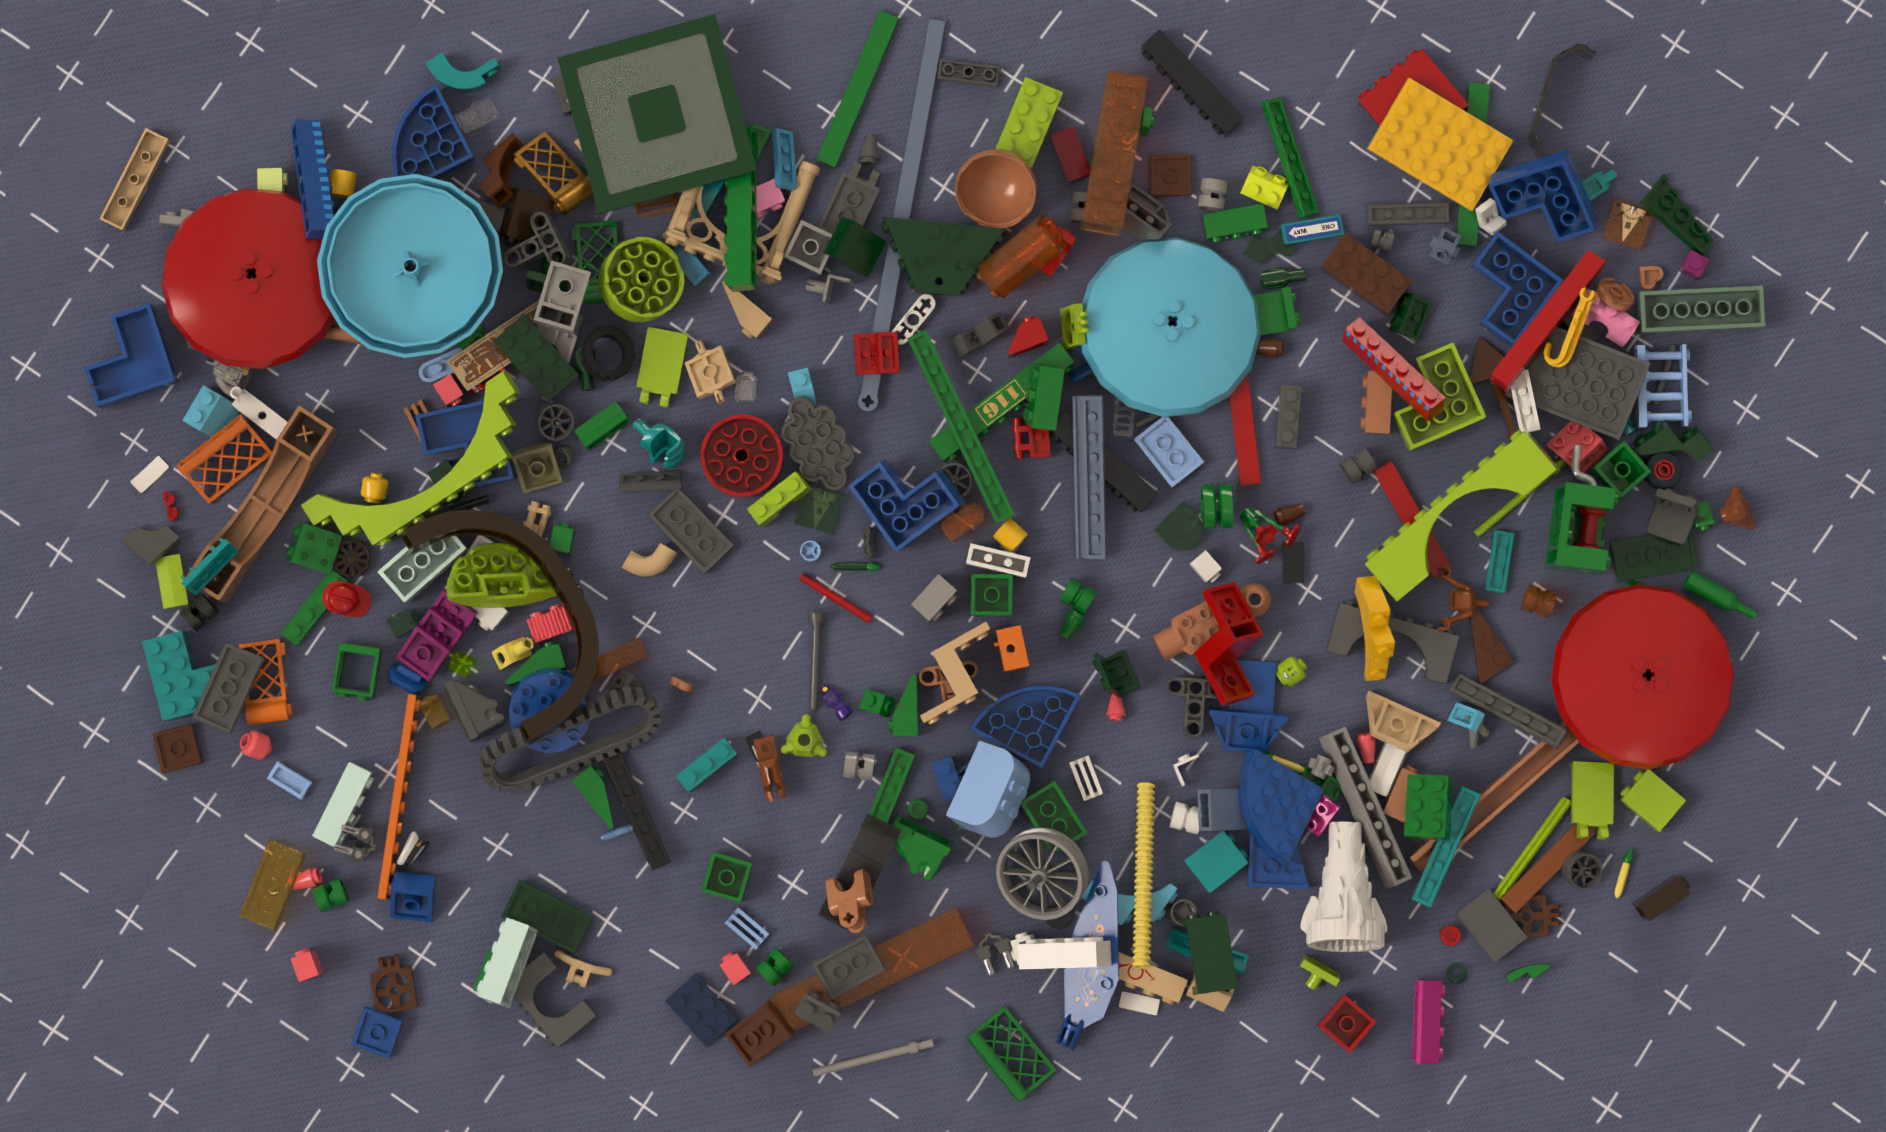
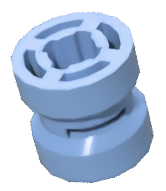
(810, 551)

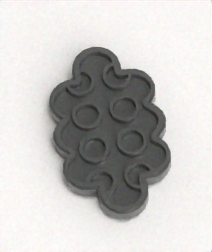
(817, 443)

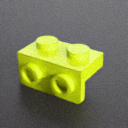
(1265, 187)

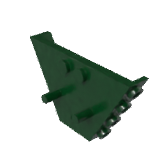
(940, 251)

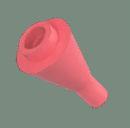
(1115, 709)

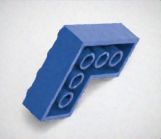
(1549, 184)
(1524, 284)
(905, 513)

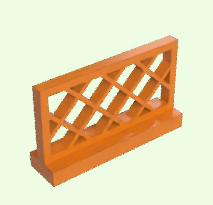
(212, 446)

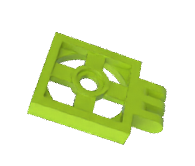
(1074, 325)

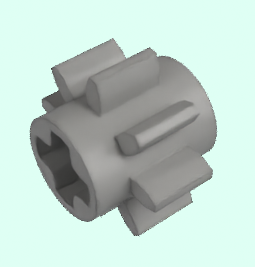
(1321, 766)

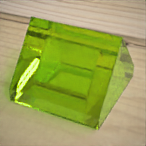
(461, 664)

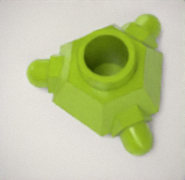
(804, 740)

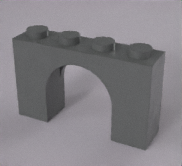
(557, 1028)

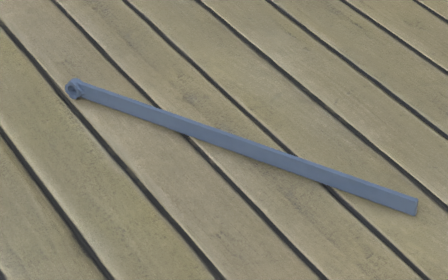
(905, 192)

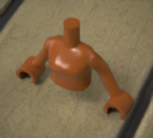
(1460, 600)

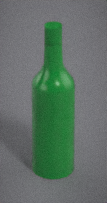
(1715, 594)

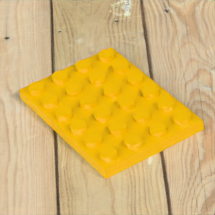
(1439, 144)

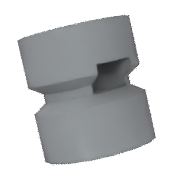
(1212, 187)
(851, 766)

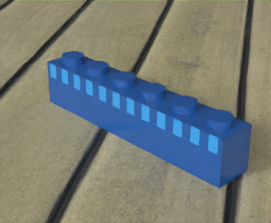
(312, 176)

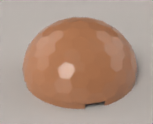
(996, 188)

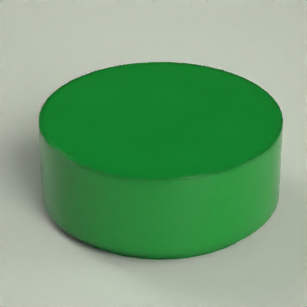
(917, 809)

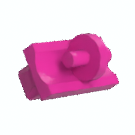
(1322, 816)

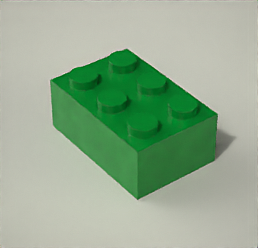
(1044, 396)
(1428, 807)
(1051, 810)

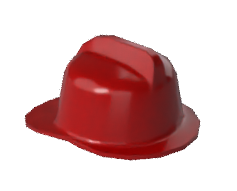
(346, 599)

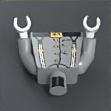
(231, 378)

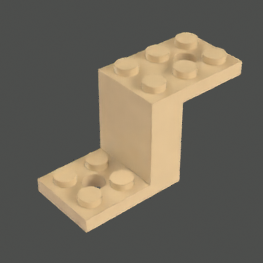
(955, 673)

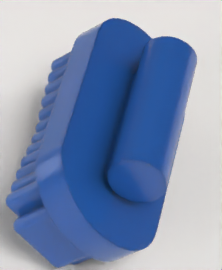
(406, 679)

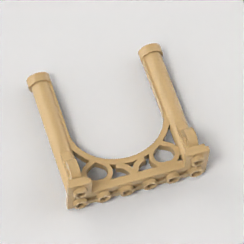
(784, 229)

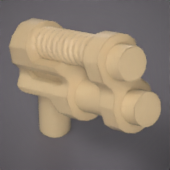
(533, 510)

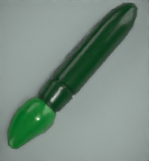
(856, 566)

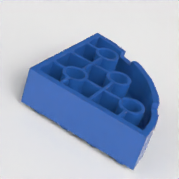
(429, 139)
(1027, 721)
(1275, 803)

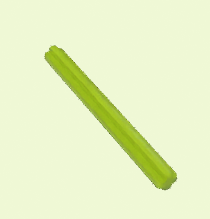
(1532, 848)

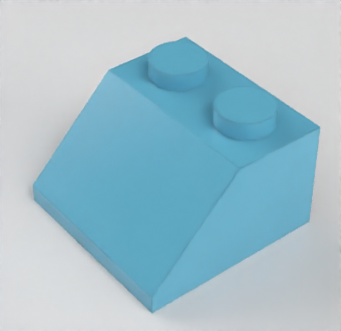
(210, 412)

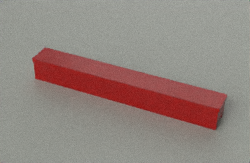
(1547, 321)

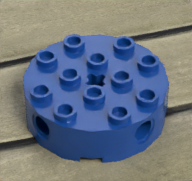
(538, 692)

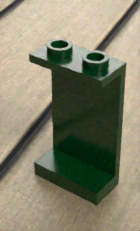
(1210, 953)

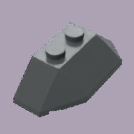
(1145, 215)

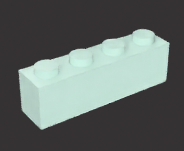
(343, 804)

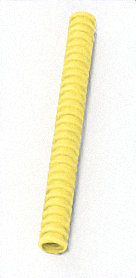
(1143, 881)

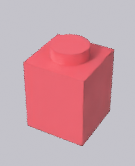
(449, 391)
(734, 967)

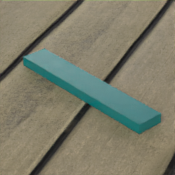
(1445, 850)

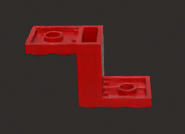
(1236, 635)

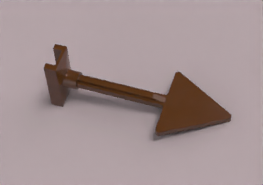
(1484, 363)

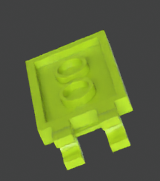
(661, 364)
(1592, 797)

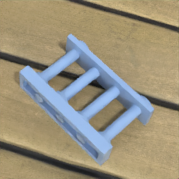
(1643, 416)

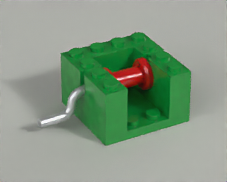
(1578, 524)

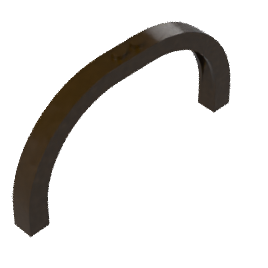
(560, 578)

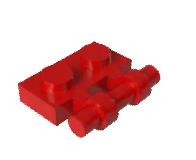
(1038, 441)

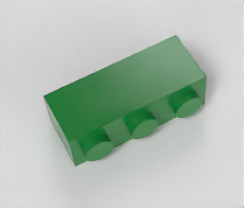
(1234, 223)

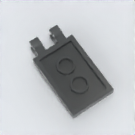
(851, 199)

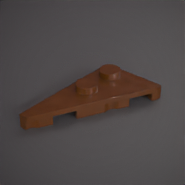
(1489, 651)

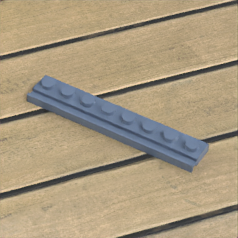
(1089, 476)

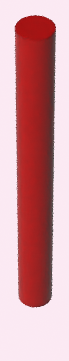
(835, 598)

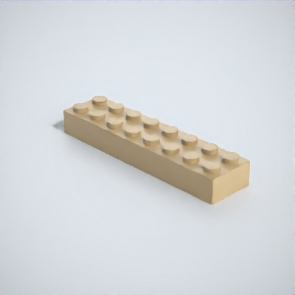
(135, 179)

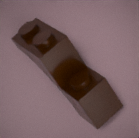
(500, 162)

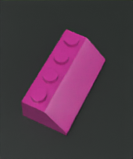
(1426, 1021)

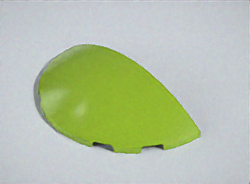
(497, 578)

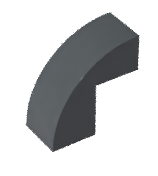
(980, 334)

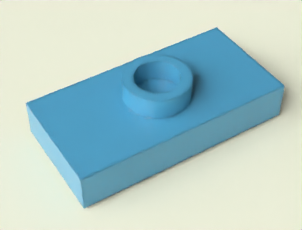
(691, 266)

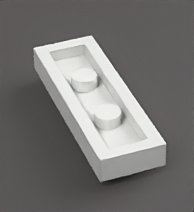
(1525, 403)

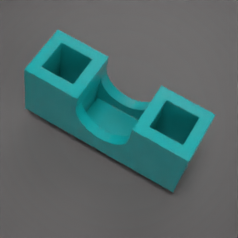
(706, 764)

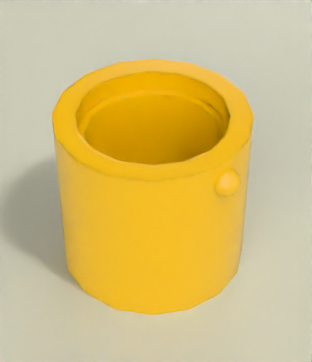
(342, 183)
(1010, 535)

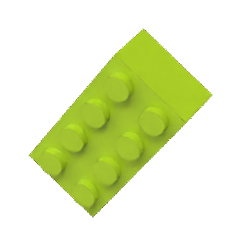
(1030, 120)

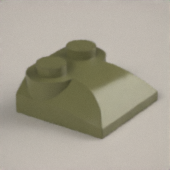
(536, 467)

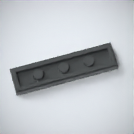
(1408, 213)

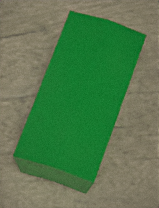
(602, 426)

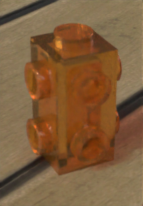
(963, 521)

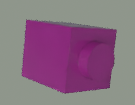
(1693, 265)

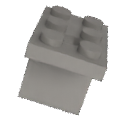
(559, 311)

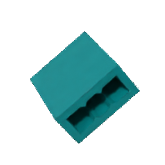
(1216, 860)

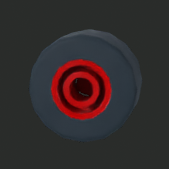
(1657, 476)

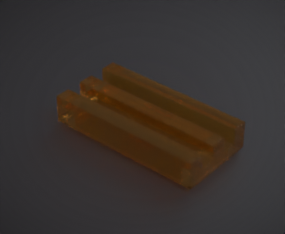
(656, 203)

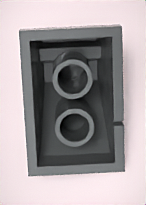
(473, 710)

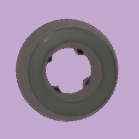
(869, 151)

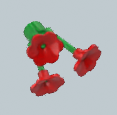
(1265, 535)

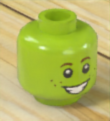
(1291, 671)

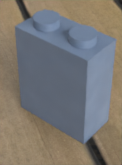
(1220, 810)

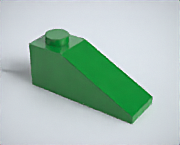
(546, 657)
(906, 716)
(594, 790)

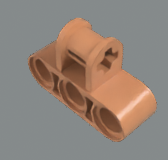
(940, 680)

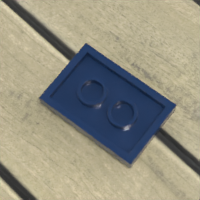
(701, 1009)

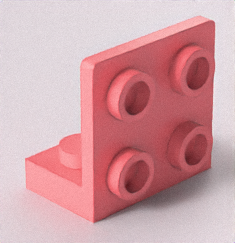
(1574, 434)

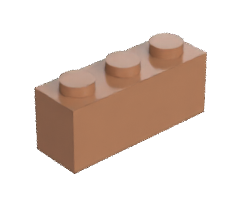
(1376, 405)

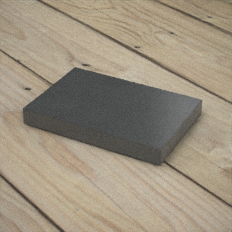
(1491, 925)
(848, 966)

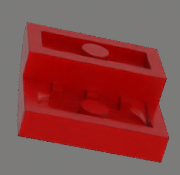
(876, 353)

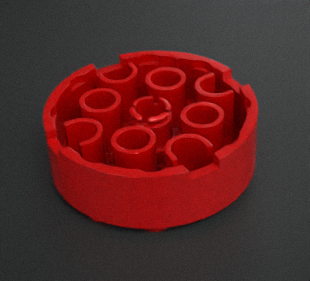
(745, 477)

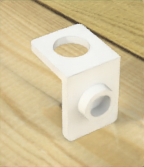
(1186, 758)

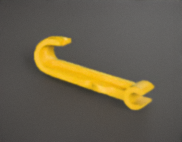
(1574, 331)

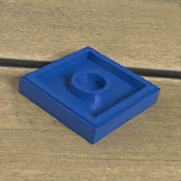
(377, 1032)

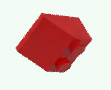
(1028, 337)

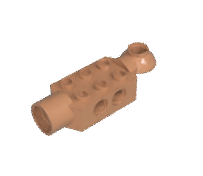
(1198, 624)

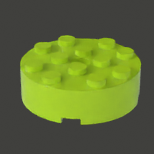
(621, 283)

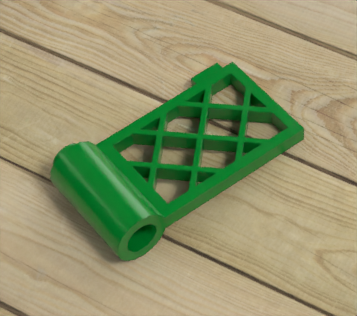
(593, 292)

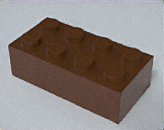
(1365, 274)

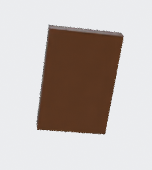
(759, 1033)

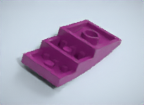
(436, 636)

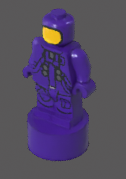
(832, 698)

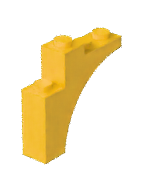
(1375, 620)

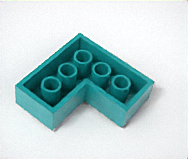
(174, 675)

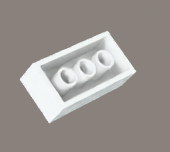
(1064, 953)

